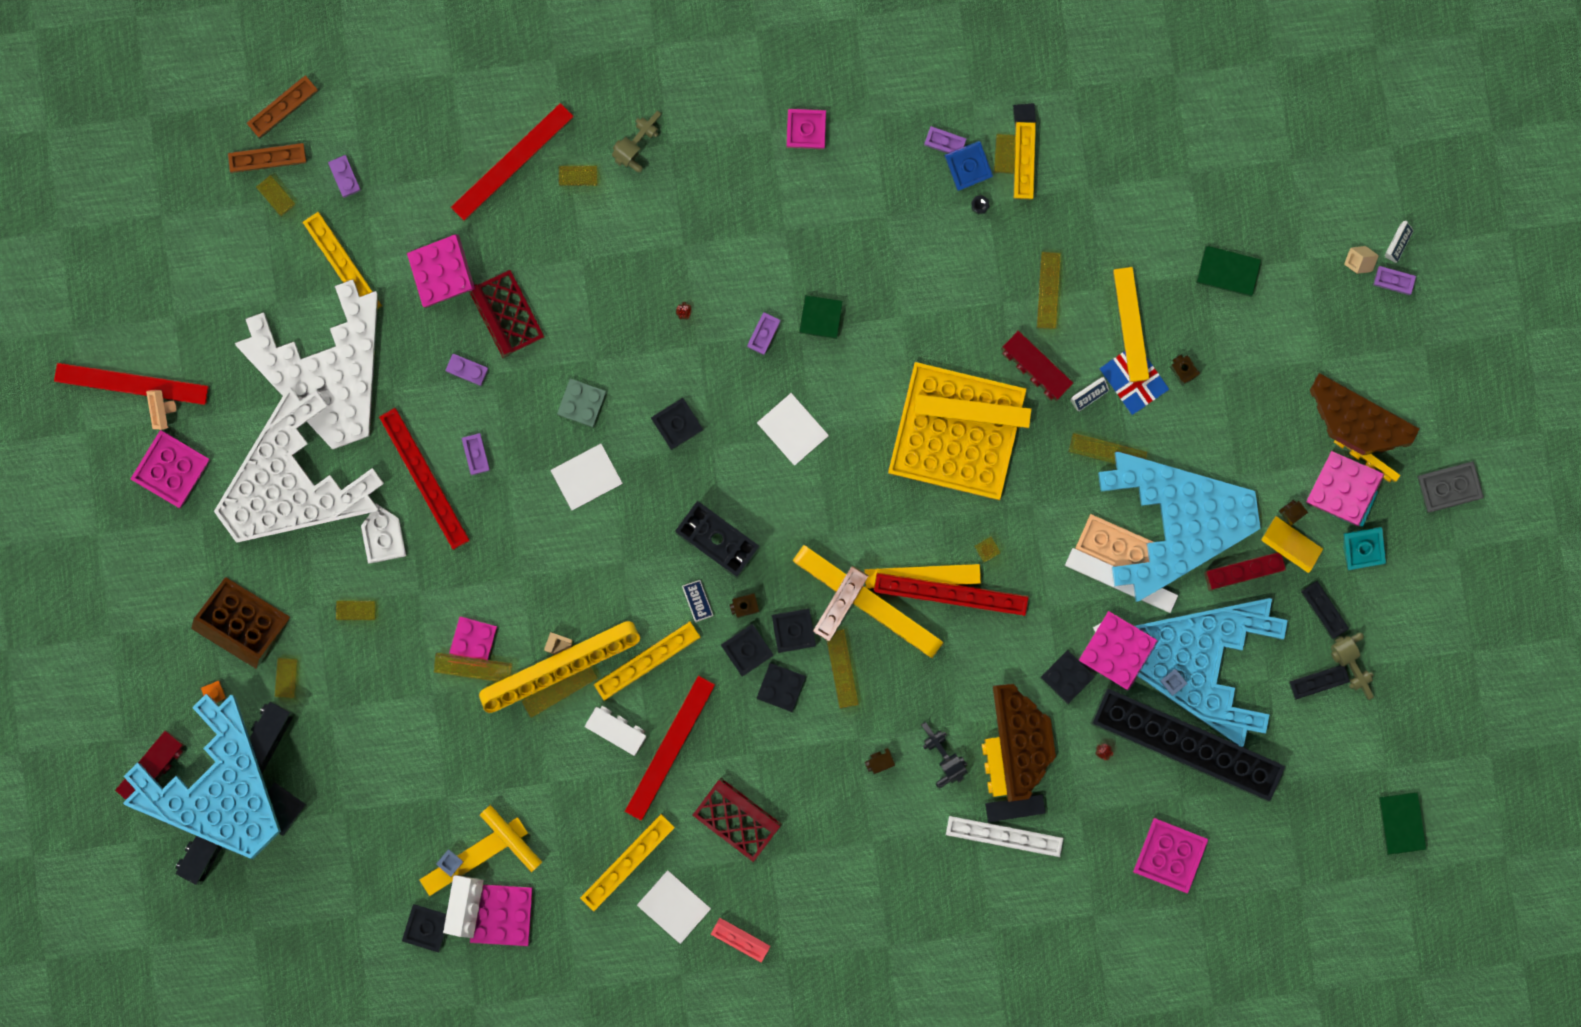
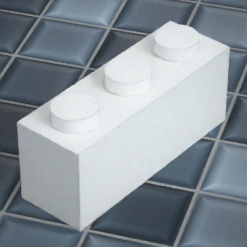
(616, 730)
(463, 906)

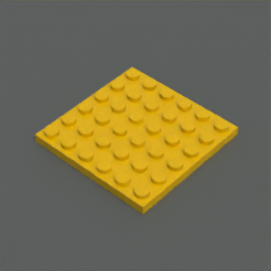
(954, 451)

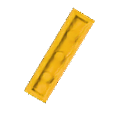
(1024, 160)
(1374, 463)

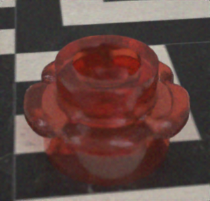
(683, 311)
(1104, 751)

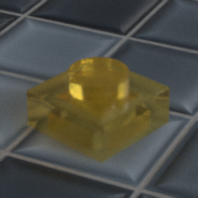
(987, 549)

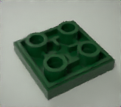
(820, 317)

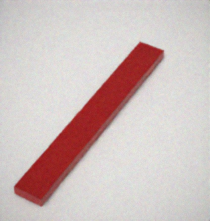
(512, 162)
(130, 383)
(424, 478)
(951, 594)
(669, 748)

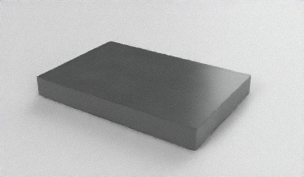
(1450, 487)

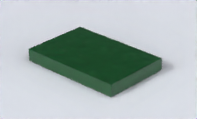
(1228, 271)
(1402, 823)

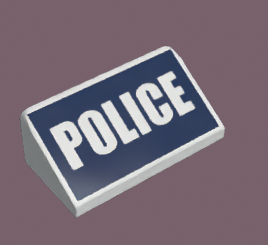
(1399, 242)
(1090, 394)
(697, 601)

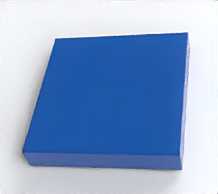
(968, 165)

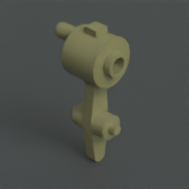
(627, 151)
(1346, 653)

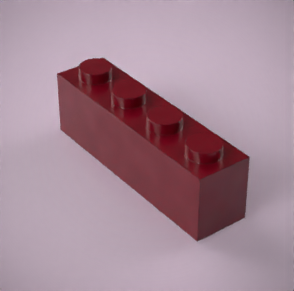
(1037, 366)
(1244, 571)
(156, 760)

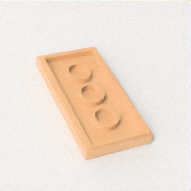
(1112, 543)

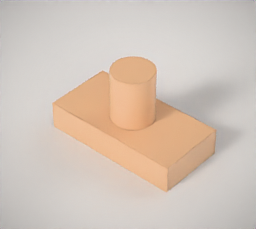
(159, 409)

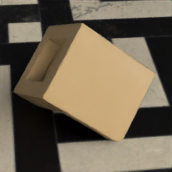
(1361, 259)
(557, 644)

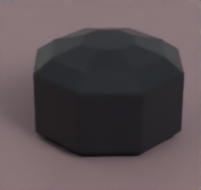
(980, 205)

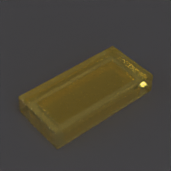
(1004, 153)
(577, 175)
(275, 195)
(355, 610)
(286, 678)

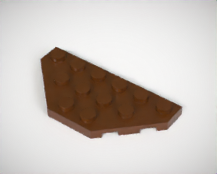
(1359, 421)
(1024, 741)

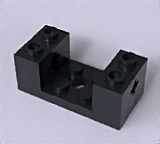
(731, 554)

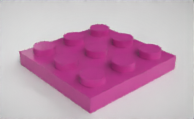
(440, 271)
(170, 469)
(1345, 488)
(1118, 650)
(1170, 855)
(503, 916)

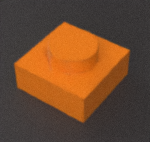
(215, 691)

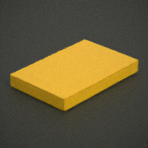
(1292, 544)

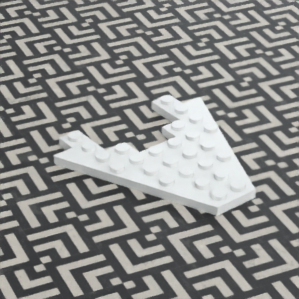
(338, 374)
(273, 490)

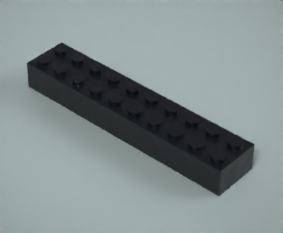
(264, 740)
(1187, 745)

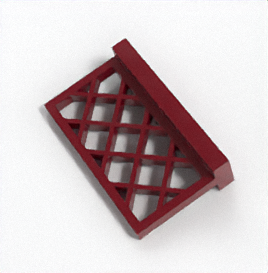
(491, 321)
(744, 804)

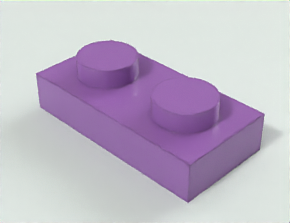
(943, 140)
(344, 176)
(1394, 280)
(763, 333)
(466, 369)
(475, 454)

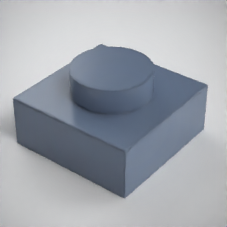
(1173, 682)
(449, 863)

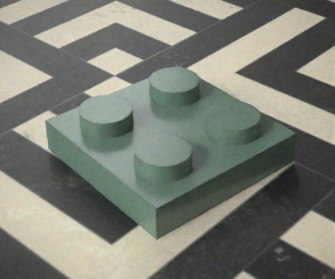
(581, 403)

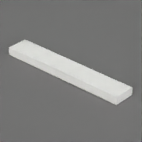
(1102, 572)
(1004, 836)

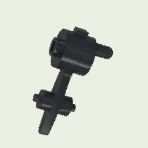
(952, 766)

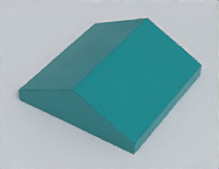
(1364, 548)

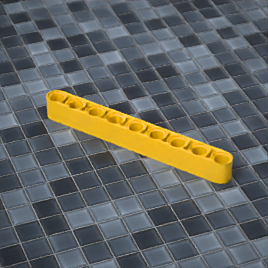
(870, 603)
(559, 667)

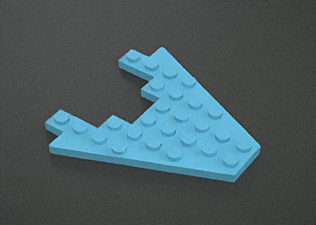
(1197, 519)
(1195, 649)
(227, 801)

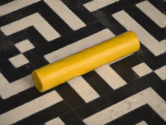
(510, 838)

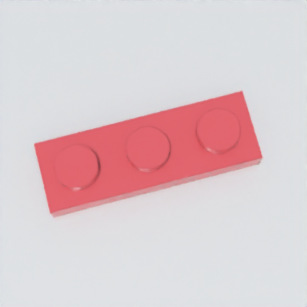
(740, 940)

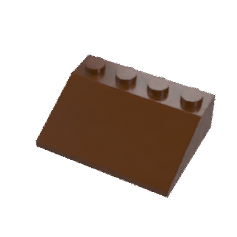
(240, 622)

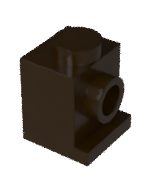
(1184, 376)
(1293, 512)
(751, 609)
(879, 762)

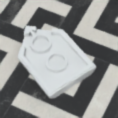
(382, 536)

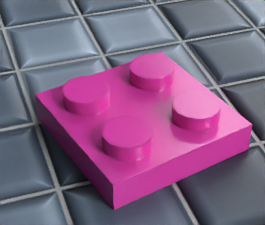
(806, 129)
(473, 639)

